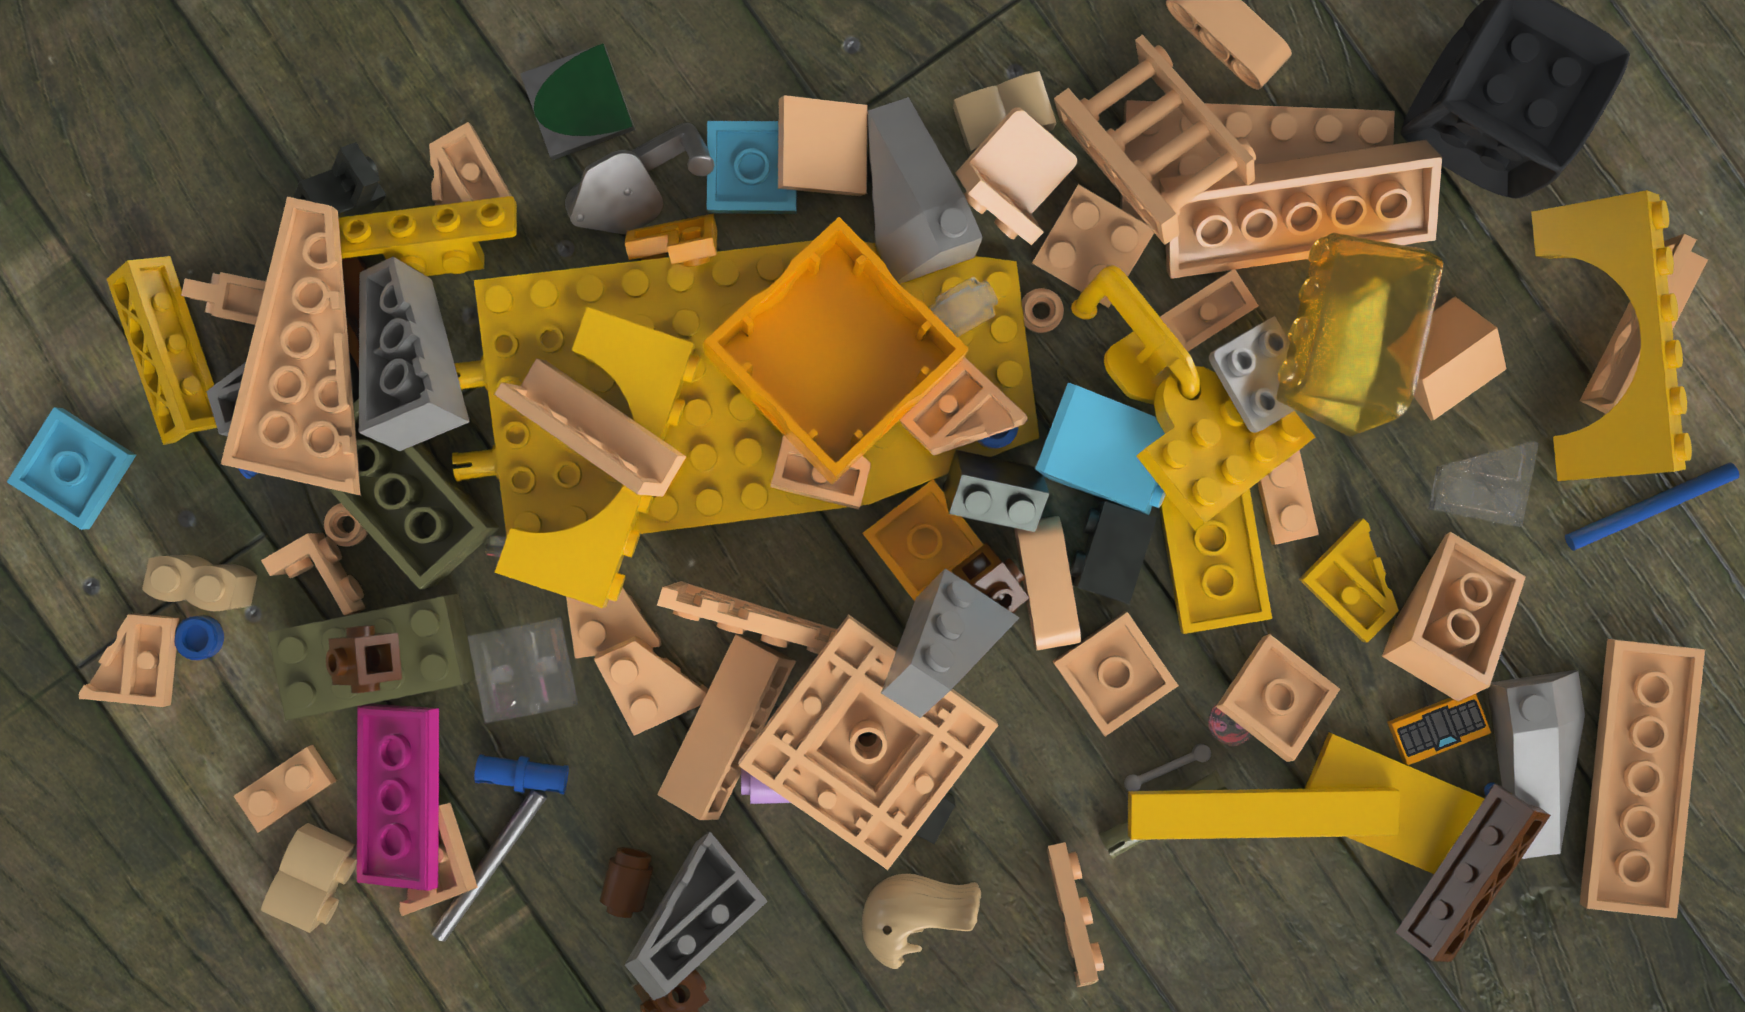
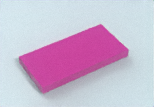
(398, 796)

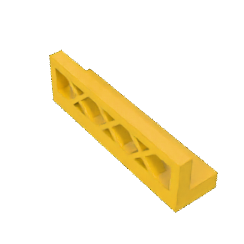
(167, 346)

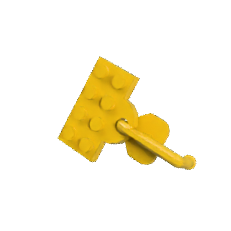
(1206, 447)

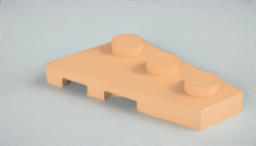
(1077, 914)

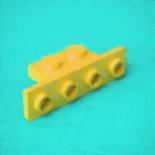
(431, 237)

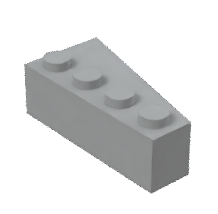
(404, 359)

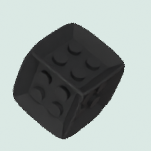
(1516, 94)

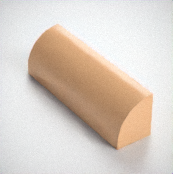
(725, 728)

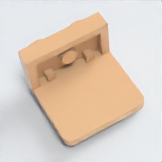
(1015, 173)

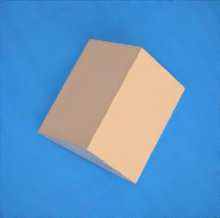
(1458, 357)

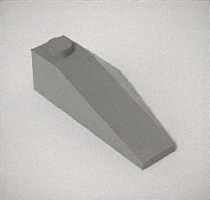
(915, 198)
(1538, 745)

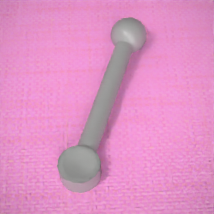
(1199, 752)

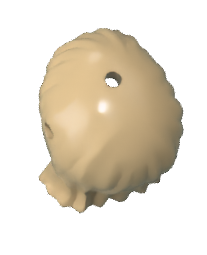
(910, 905)

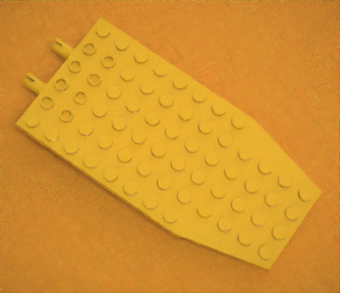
(720, 431)

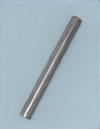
(490, 863)

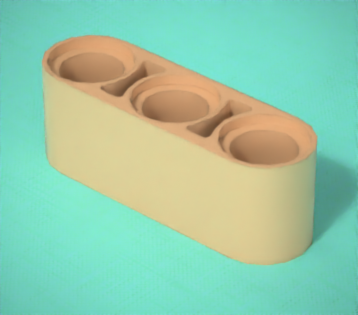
(1234, 37)
(1048, 585)

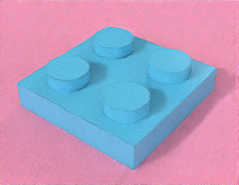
(746, 169)
(71, 468)

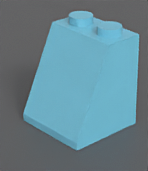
(1096, 449)

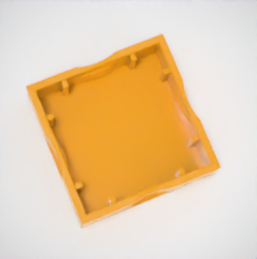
(834, 350)

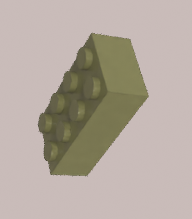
(415, 509)
(431, 647)

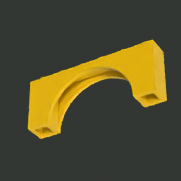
(1627, 243)
(587, 557)

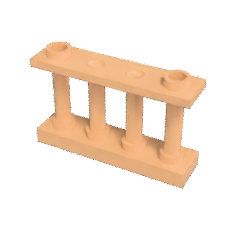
(1135, 177)

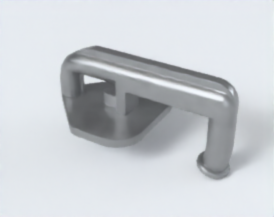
(618, 190)

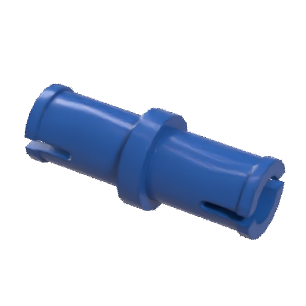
(521, 774)

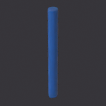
(1652, 506)

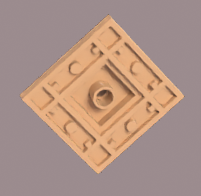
(859, 786)

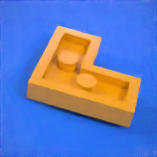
(685, 240)

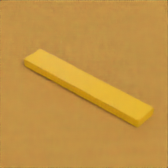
(1263, 813)

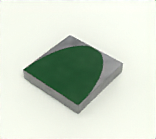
(577, 101)

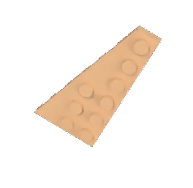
(296, 381)
(740, 615)

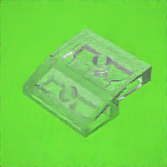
(522, 670)

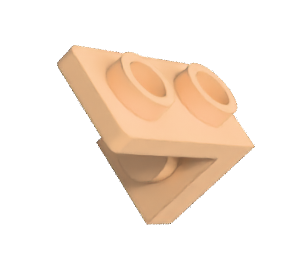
(297, 558)

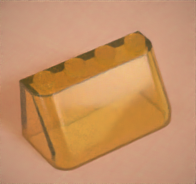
(1359, 332)

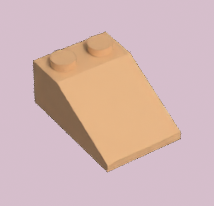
(1456, 619)

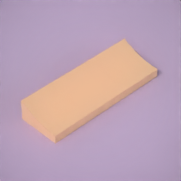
(1292, 203)

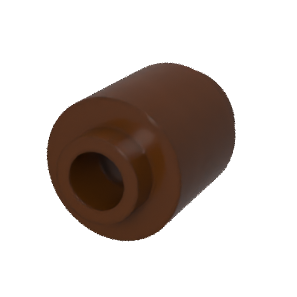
(626, 882)

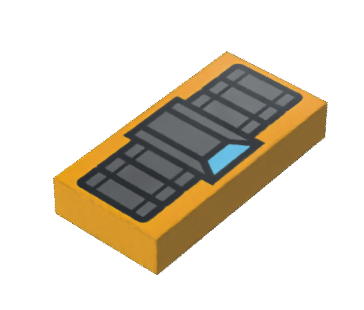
(1438, 728)

